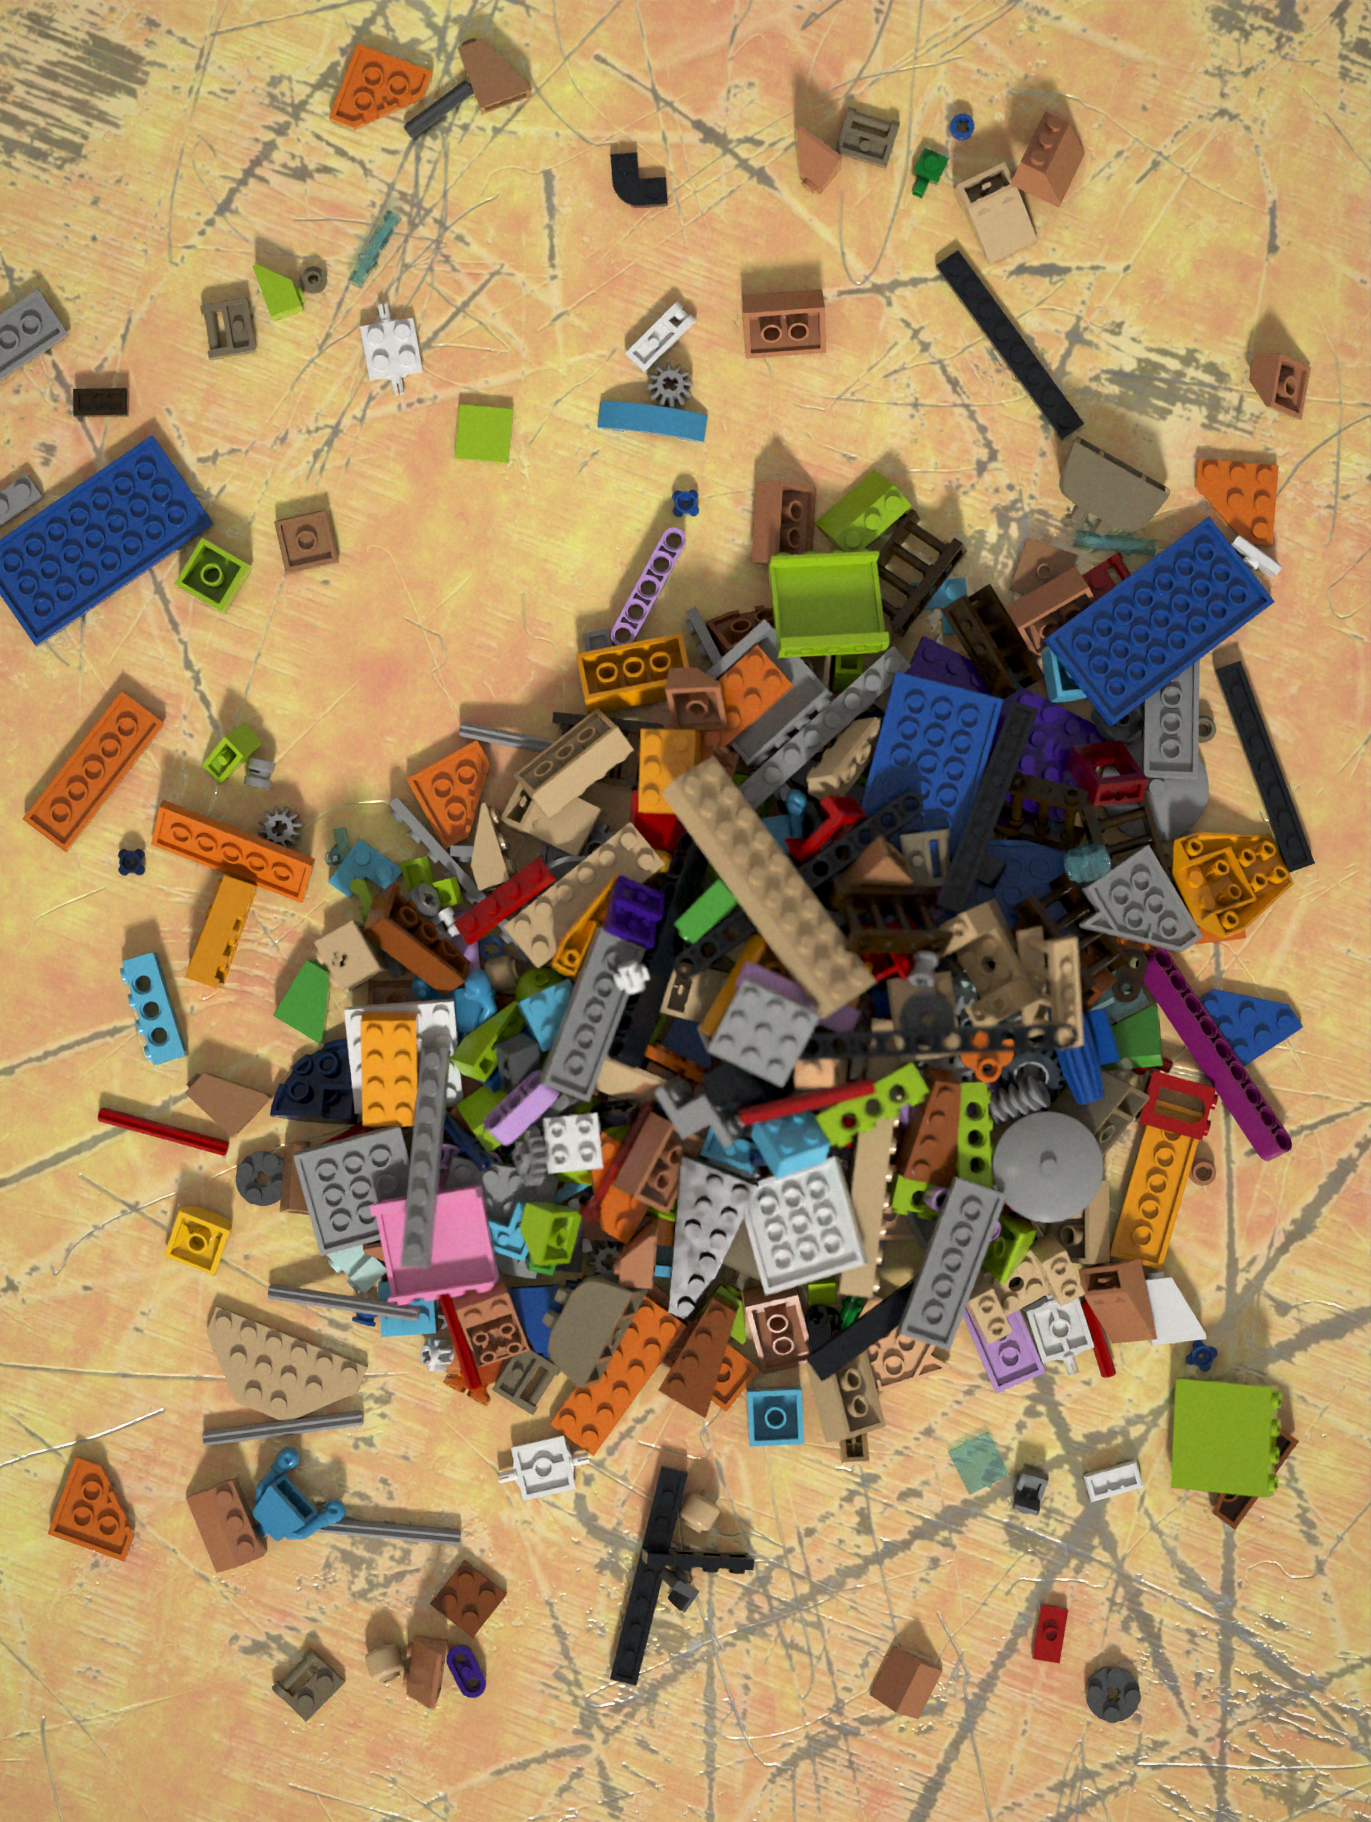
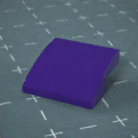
(634, 912)

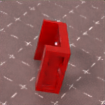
(842, 811)
(1203, 1092)

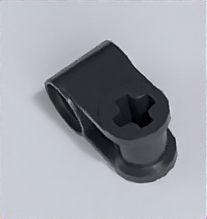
(825, 1326)

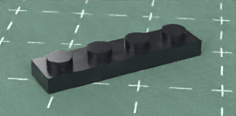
(708, 1561)

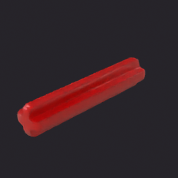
(1101, 1348)

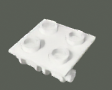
(573, 1143)

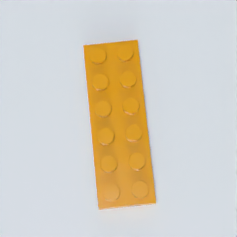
(1155, 1190)

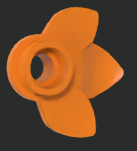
(995, 1059)

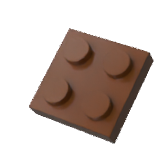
(468, 1598)

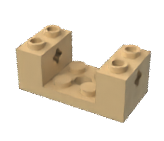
(362, 959)
(1002, 989)
(1042, 1272)

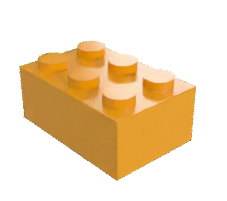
(663, 758)

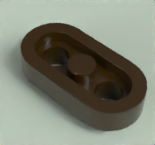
(1130, 976)

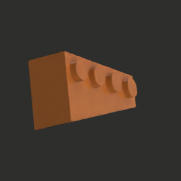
(414, 942)
(932, 1132)
(698, 1365)

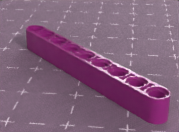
(1215, 1056)

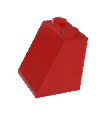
(658, 830)

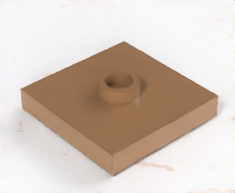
(306, 542)
(1039, 565)

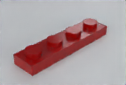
(504, 900)

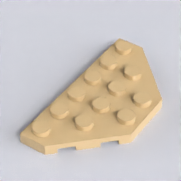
(277, 1370)

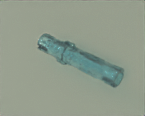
(368, 259)
(1126, 544)

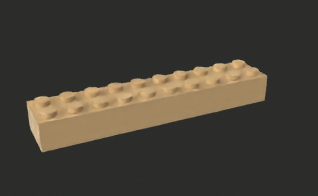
(768, 887)
(869, 1175)

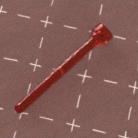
(592, 1208)

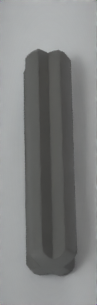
(438, 109)

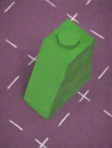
(707, 912)
(307, 1001)
(1138, 1041)

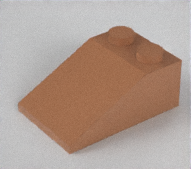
(777, 1328)
(425, 1670)

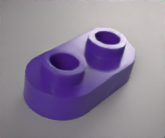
(465, 1670)

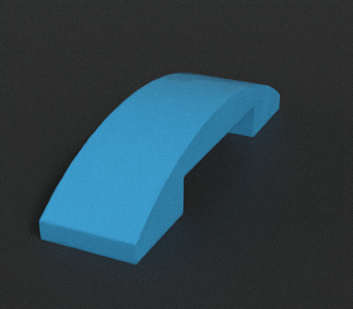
(652, 420)

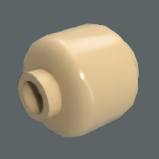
(503, 972)
(700, 1511)
(384, 1662)

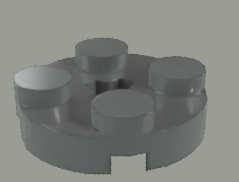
(1126, 732)
(936, 1005)
(248, 1171)
(1096, 1694)

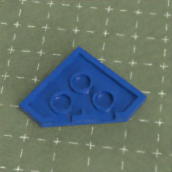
(1250, 1022)

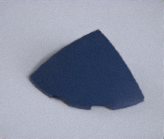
(318, 1088)

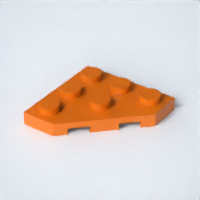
(377, 87)
(1241, 496)
(452, 792)
(676, 1062)
(619, 1210)
(91, 1512)

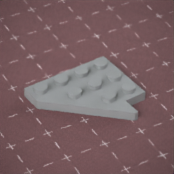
(1140, 904)

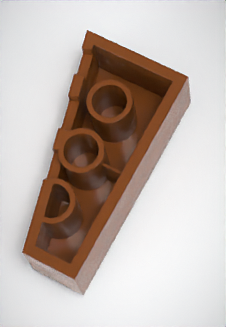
(1233, 1507)

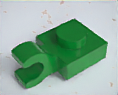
(928, 169)

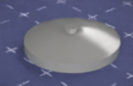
(1173, 802)
(1047, 1166)

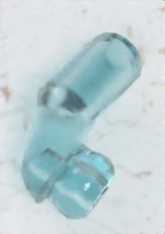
(340, 849)

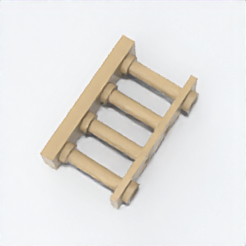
(1063, 979)

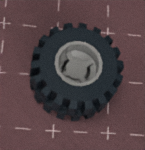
(1040, 1064)

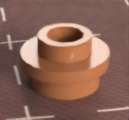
(1210, 1175)

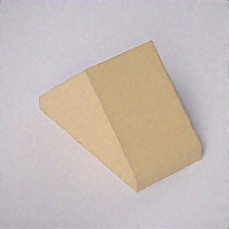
(854, 1450)

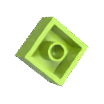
(213, 576)

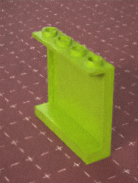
(827, 603)
(1225, 1437)

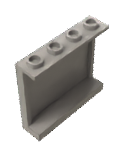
(787, 713)

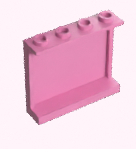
(460, 1251)

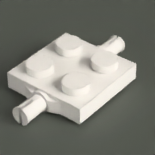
(391, 349)
(1060, 1332)
(543, 1467)

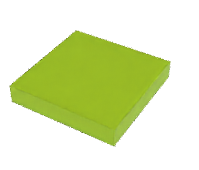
(484, 433)

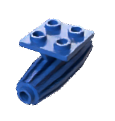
(1082, 1063)

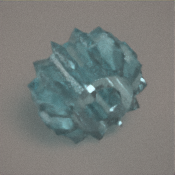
(1087, 862)

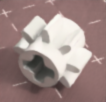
(631, 977)
(437, 1355)

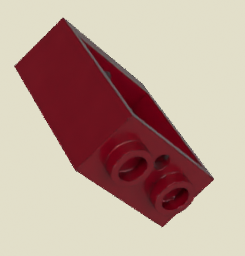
(1129, 784)

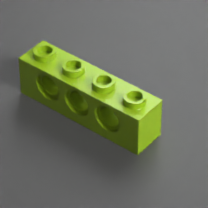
(913, 1088)
(981, 1123)
(901, 1196)

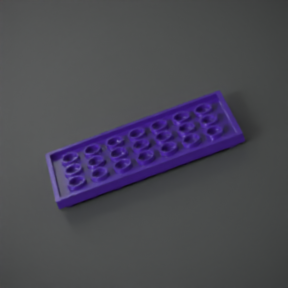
(1051, 734)

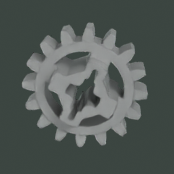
(531, 1157)

